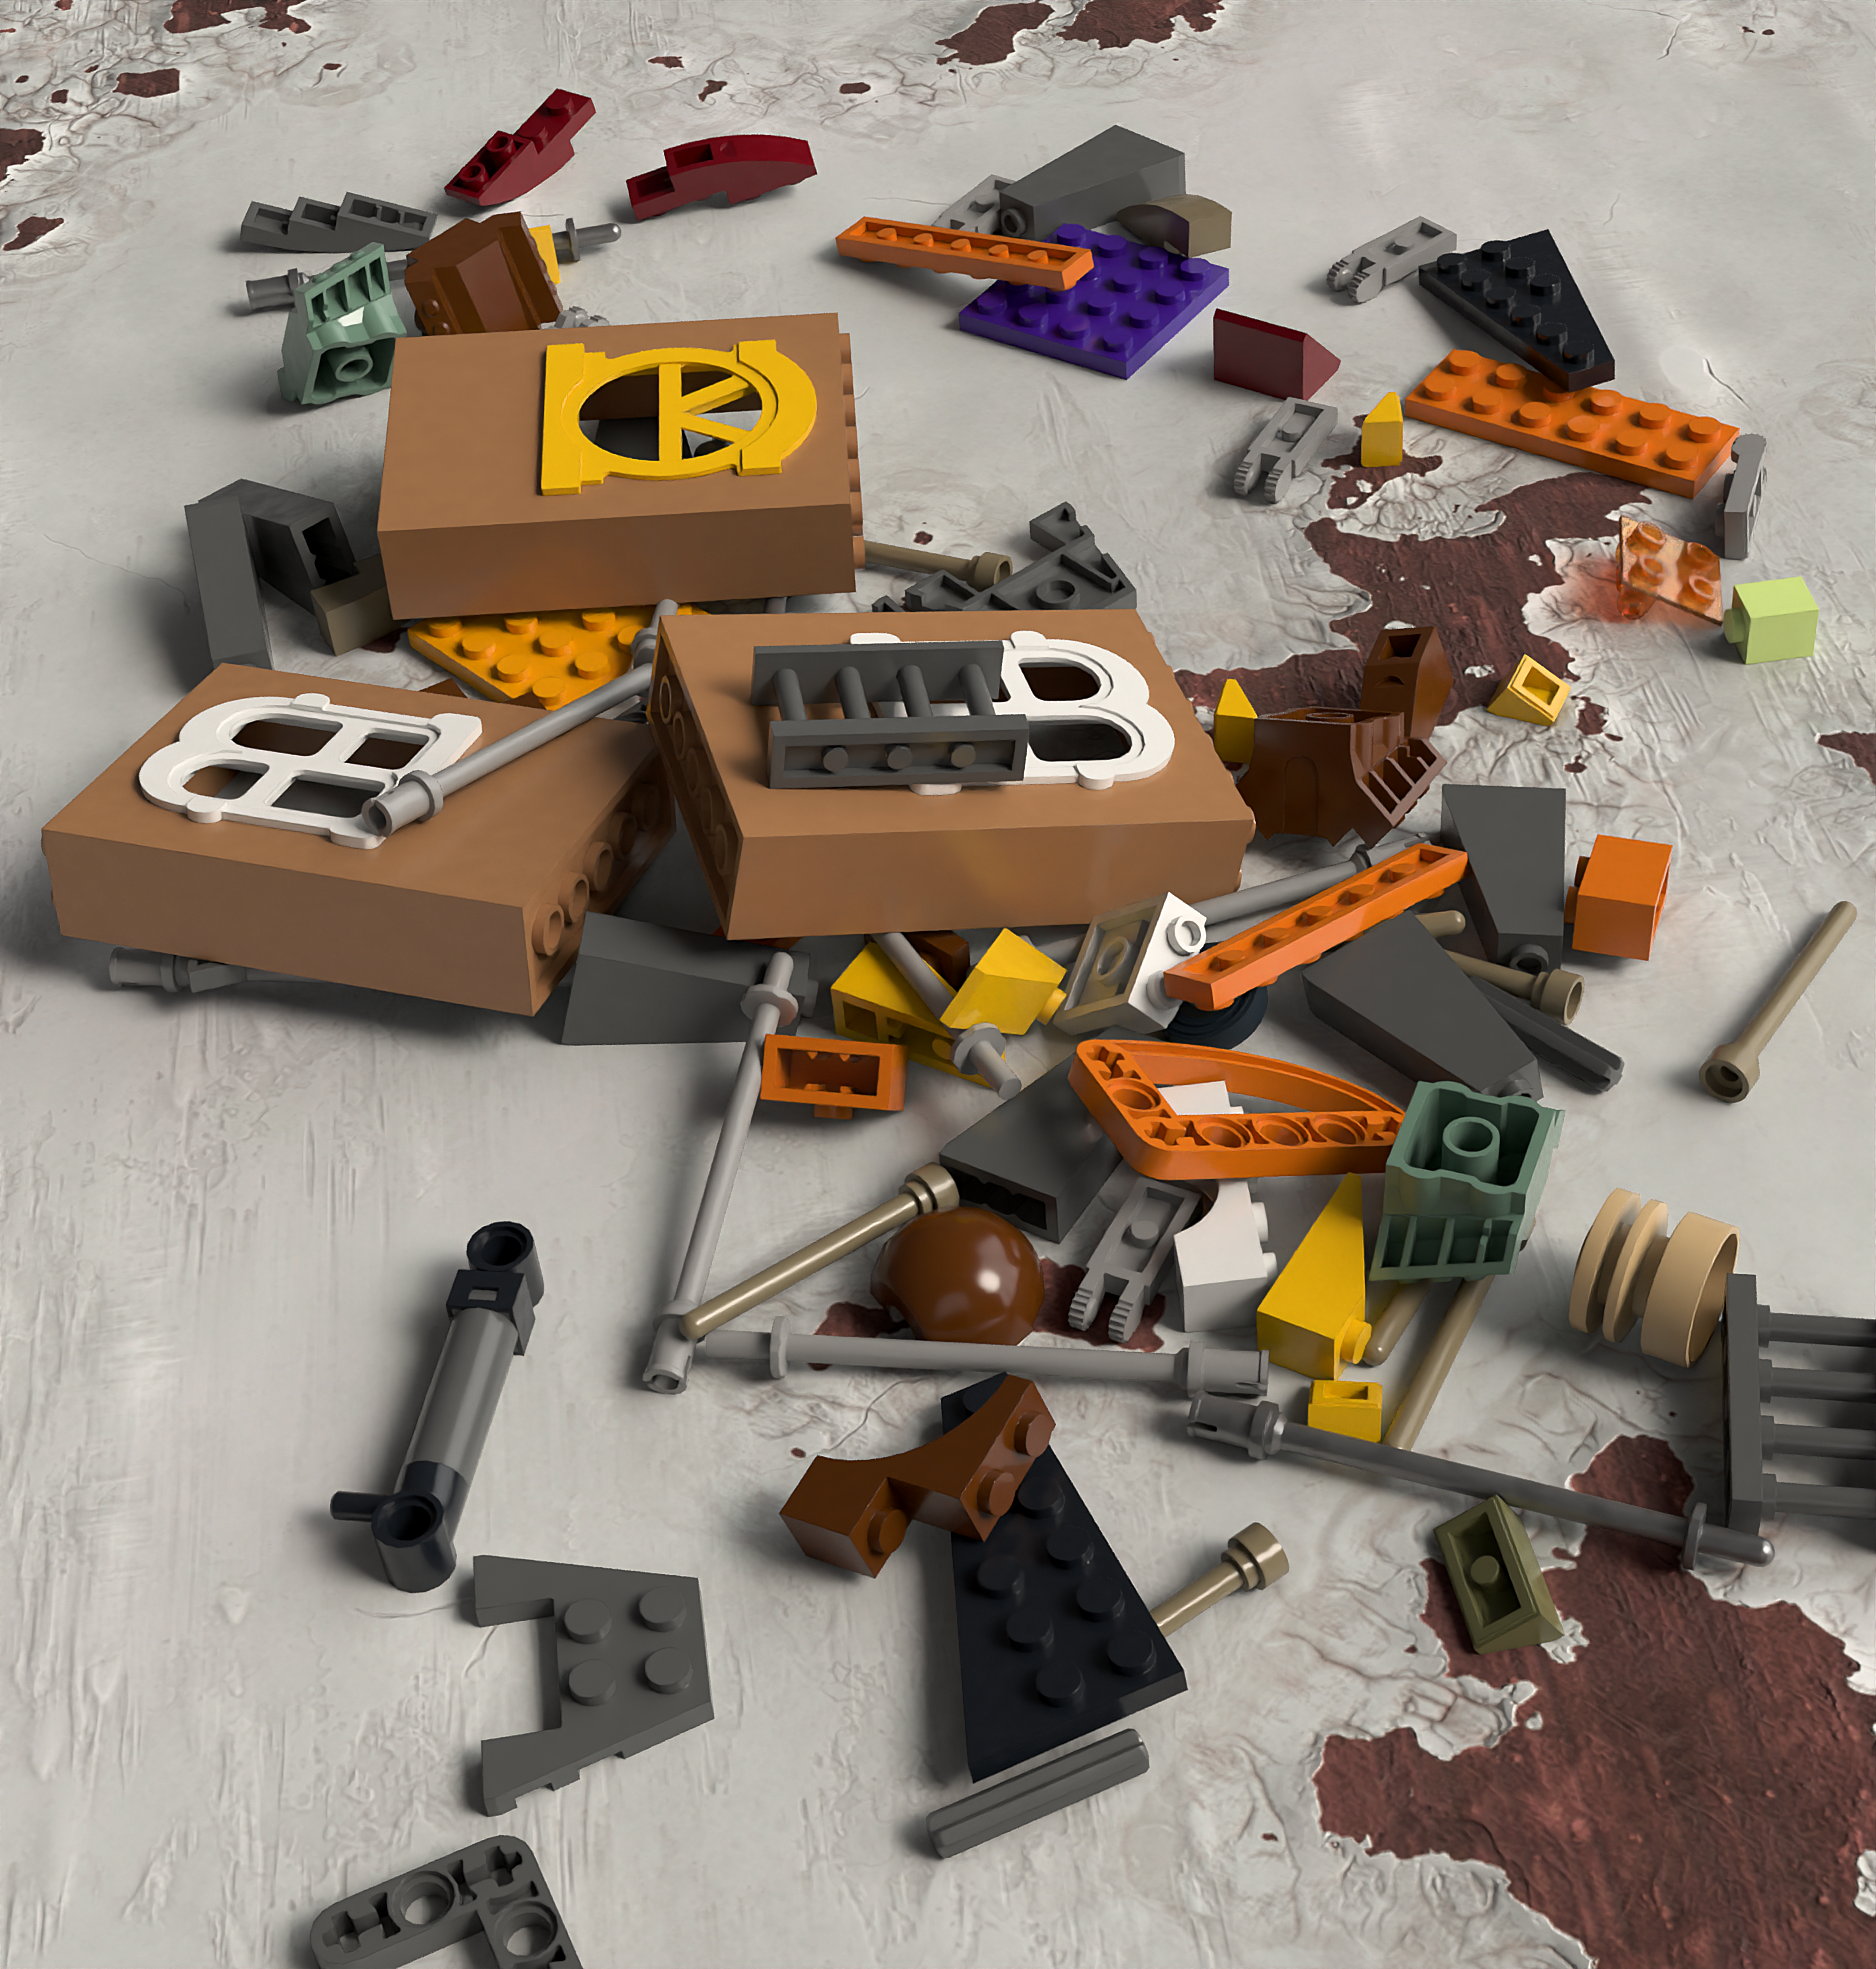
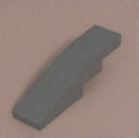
(336, 228)

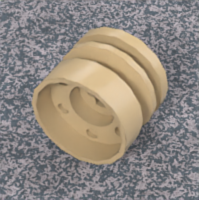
(1638, 1272)

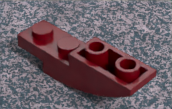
(521, 161)
(733, 163)

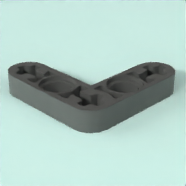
(493, 1910)

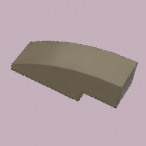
(1180, 224)
(355, 608)

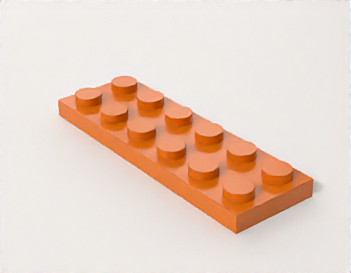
(1580, 428)

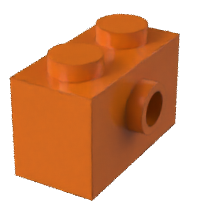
(1619, 897)
(834, 1074)

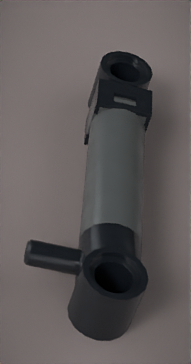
(488, 1325)

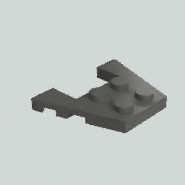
(1067, 579)
(625, 1660)

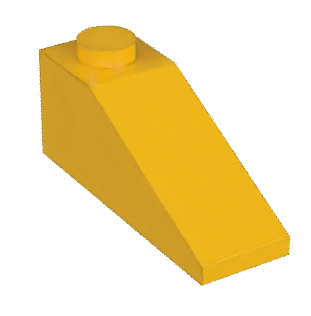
(1008, 988)
(880, 1006)
(1318, 1302)

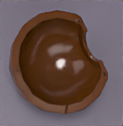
(961, 1277)

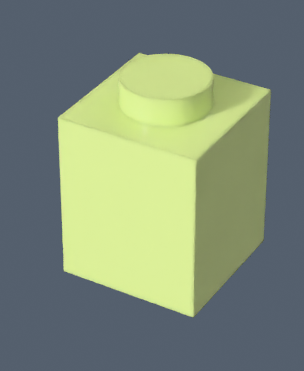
(1772, 620)

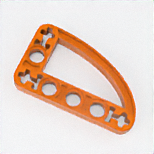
(1341, 1134)

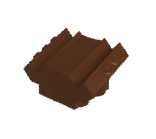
(481, 279)
(1335, 772)

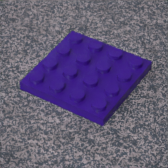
(1114, 312)

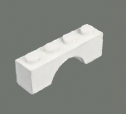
(1220, 1258)

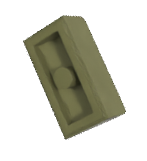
(1497, 1578)

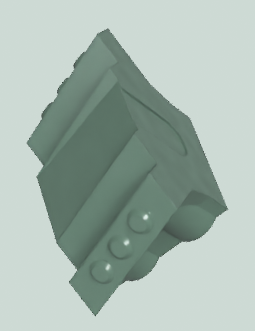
(341, 331)
(1462, 1184)

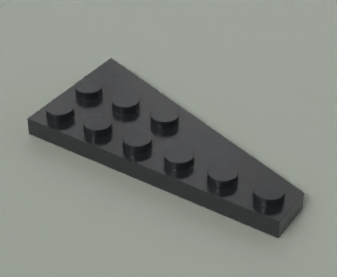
(1528, 304)
(1047, 1620)

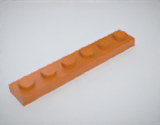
(966, 253)
(1314, 926)

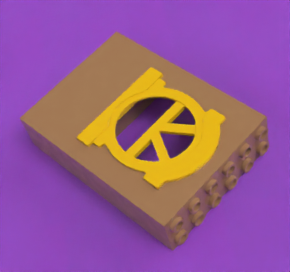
(513, 510)

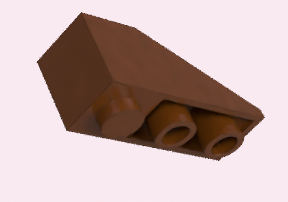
(1408, 676)

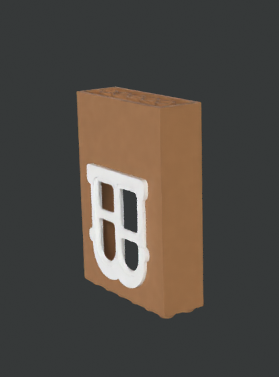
(947, 853)
(445, 909)

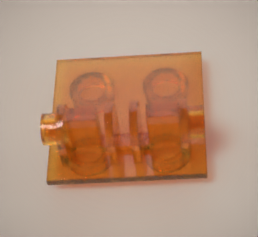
(1665, 570)

